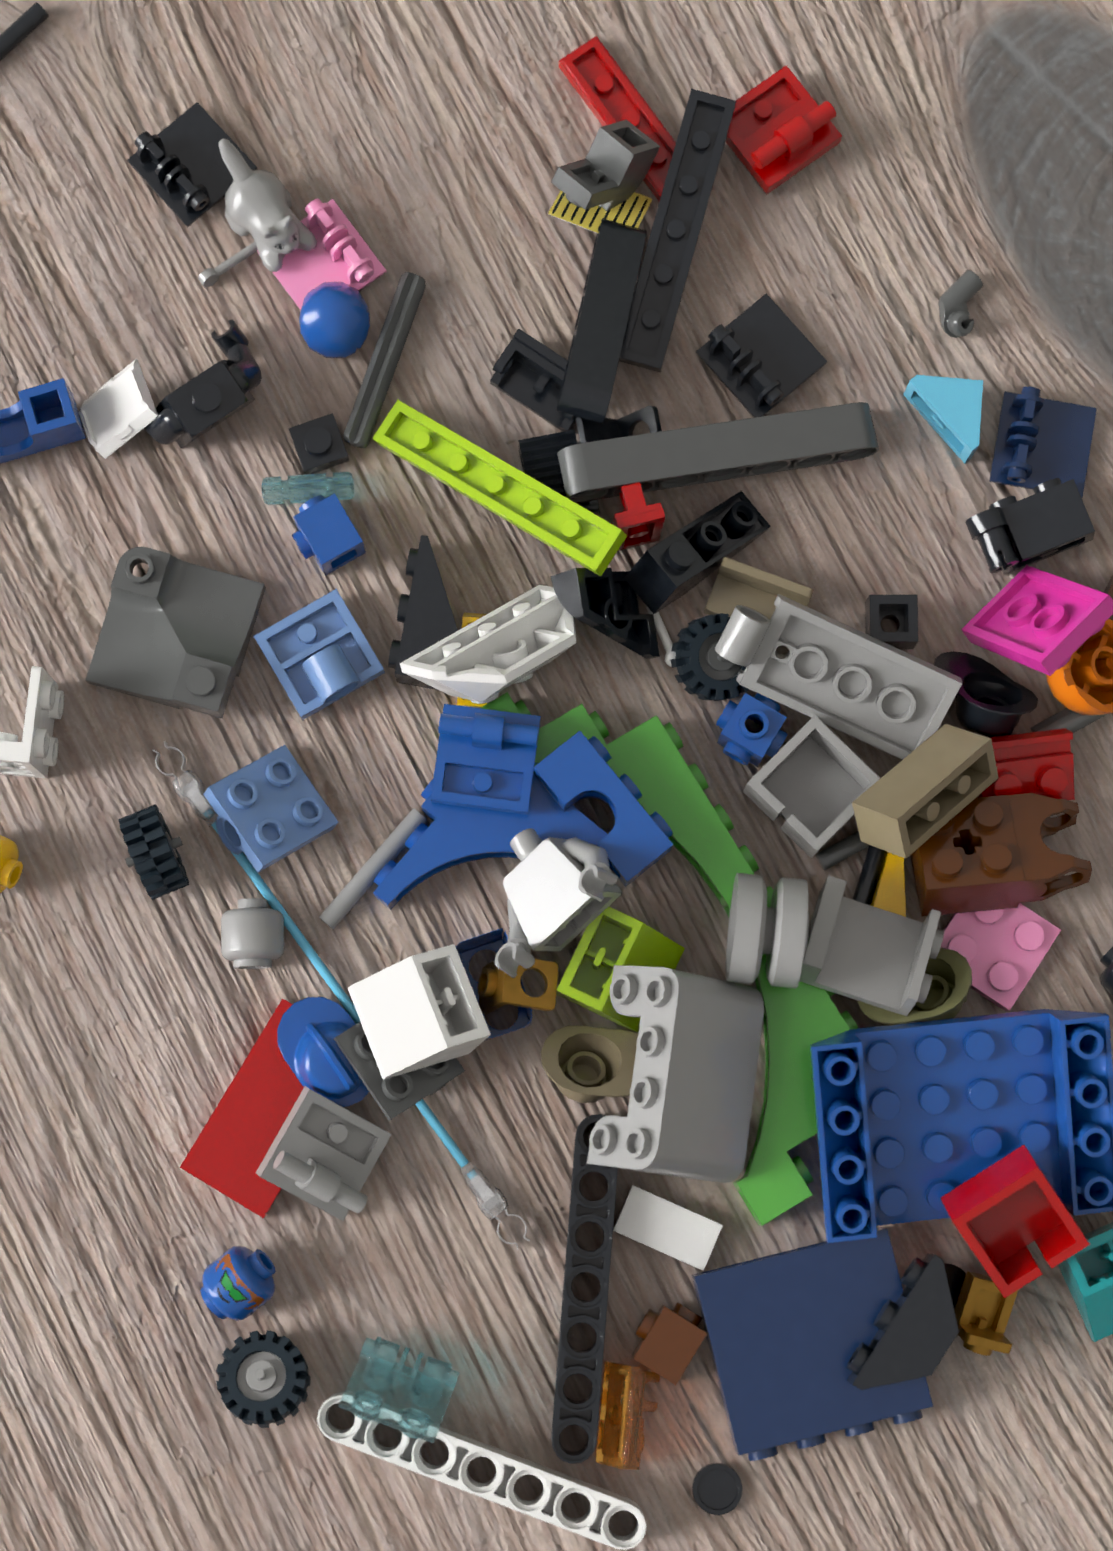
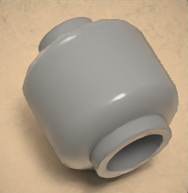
(252, 934)

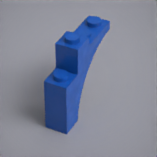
(475, 834)

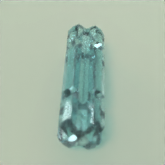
(304, 487)

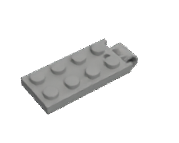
(839, 675)

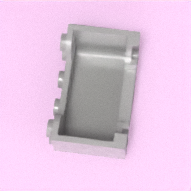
(688, 1075)

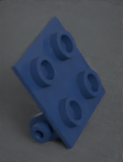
(1041, 441)

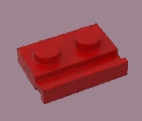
(1034, 764)

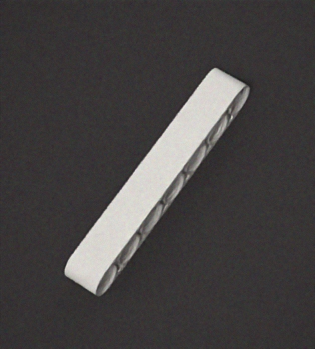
(501, 1487)

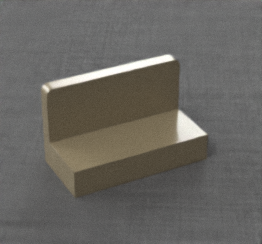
(751, 588)

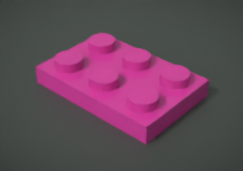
(1039, 619)

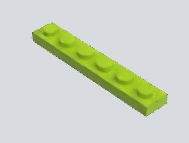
(500, 487)

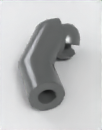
(953, 305)

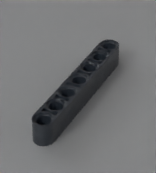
(574, 1310)

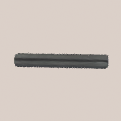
(384, 360)

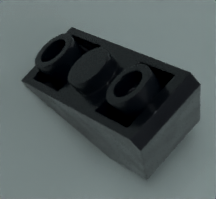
(911, 1331)

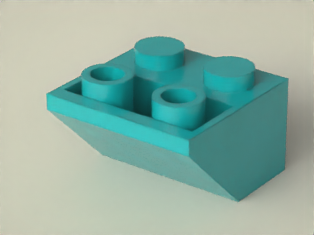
(1091, 1281)

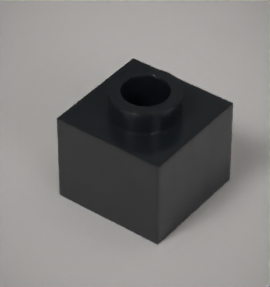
(900, 609)

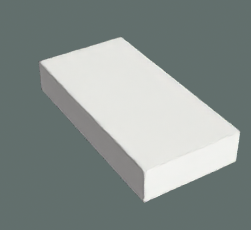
(667, 1227)

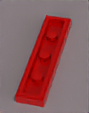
(616, 99)

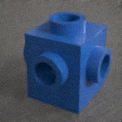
(747, 746)

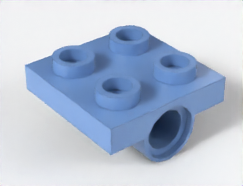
(319, 654)
(269, 809)

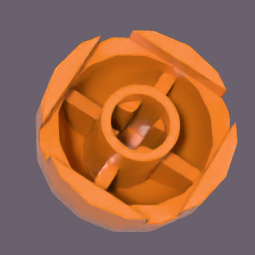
(1087, 678)

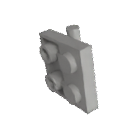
(324, 1154)

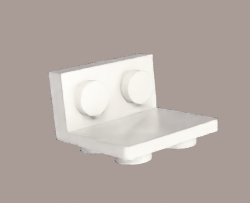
(38, 746)

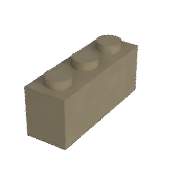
(925, 790)

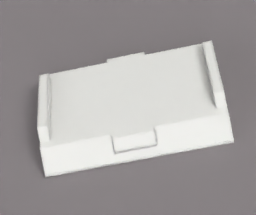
(118, 410)

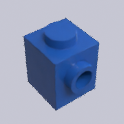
(327, 533)

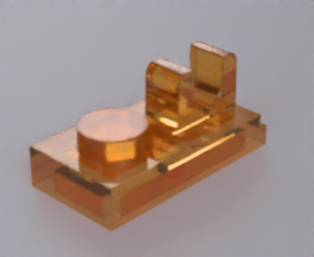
(621, 1418)

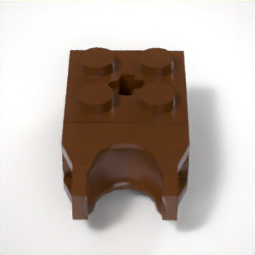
(996, 856)

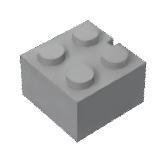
(811, 785)

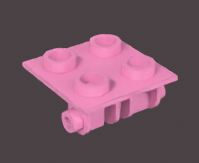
(337, 257)

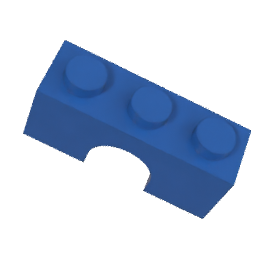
(39, 421)
(581, 771)

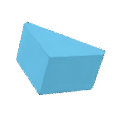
(951, 409)

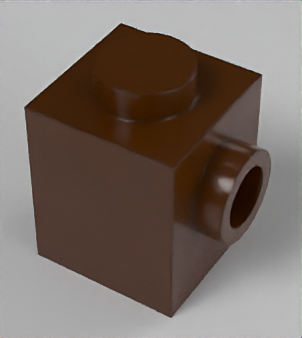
(668, 1341)

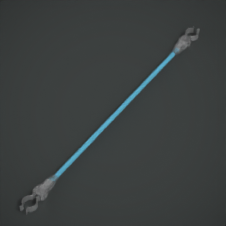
(488, 1197)

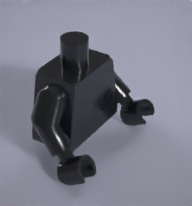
(210, 395)

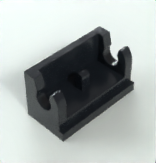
(533, 378)

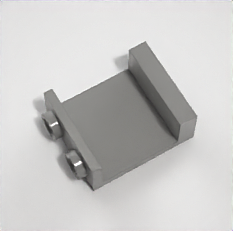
(869, 951)

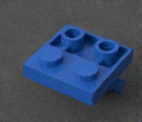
(485, 759)

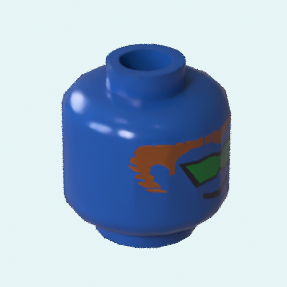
(238, 1283)

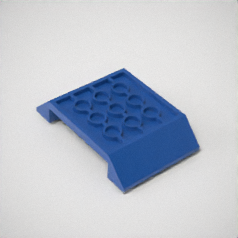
(941, 1100)

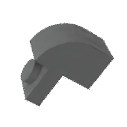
(611, 168)

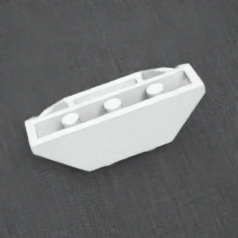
(497, 648)

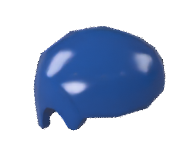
(334, 320)

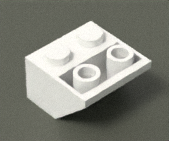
(419, 1012)

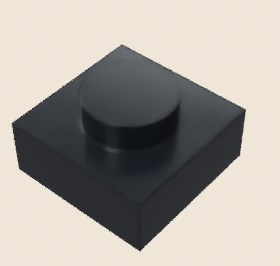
(319, 444)

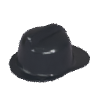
(987, 698)

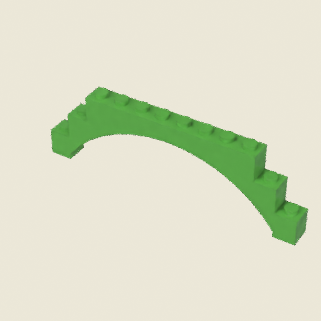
(791, 1015)

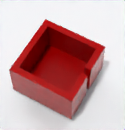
(1008, 1210)

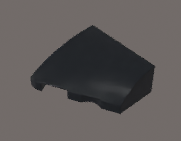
(608, 606)

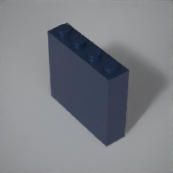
(784, 1342)

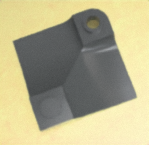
(175, 632)

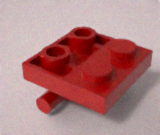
(780, 129)

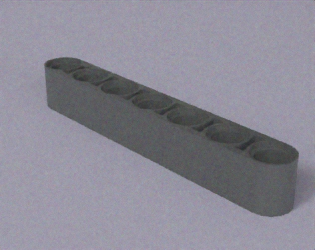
(718, 451)

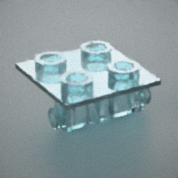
(399, 1394)

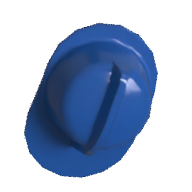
(312, 1054)

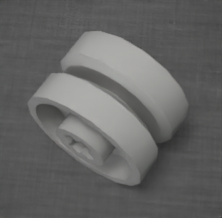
(773, 930)

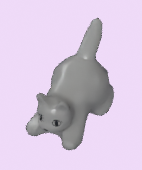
(261, 207)

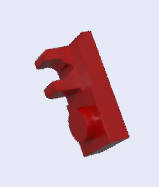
(638, 521)

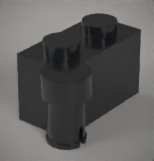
(1032, 528)

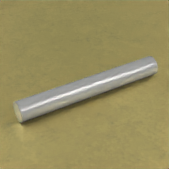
(365, 876)

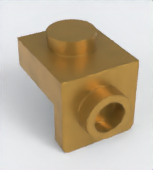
(983, 1315)

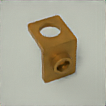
(499, 989)

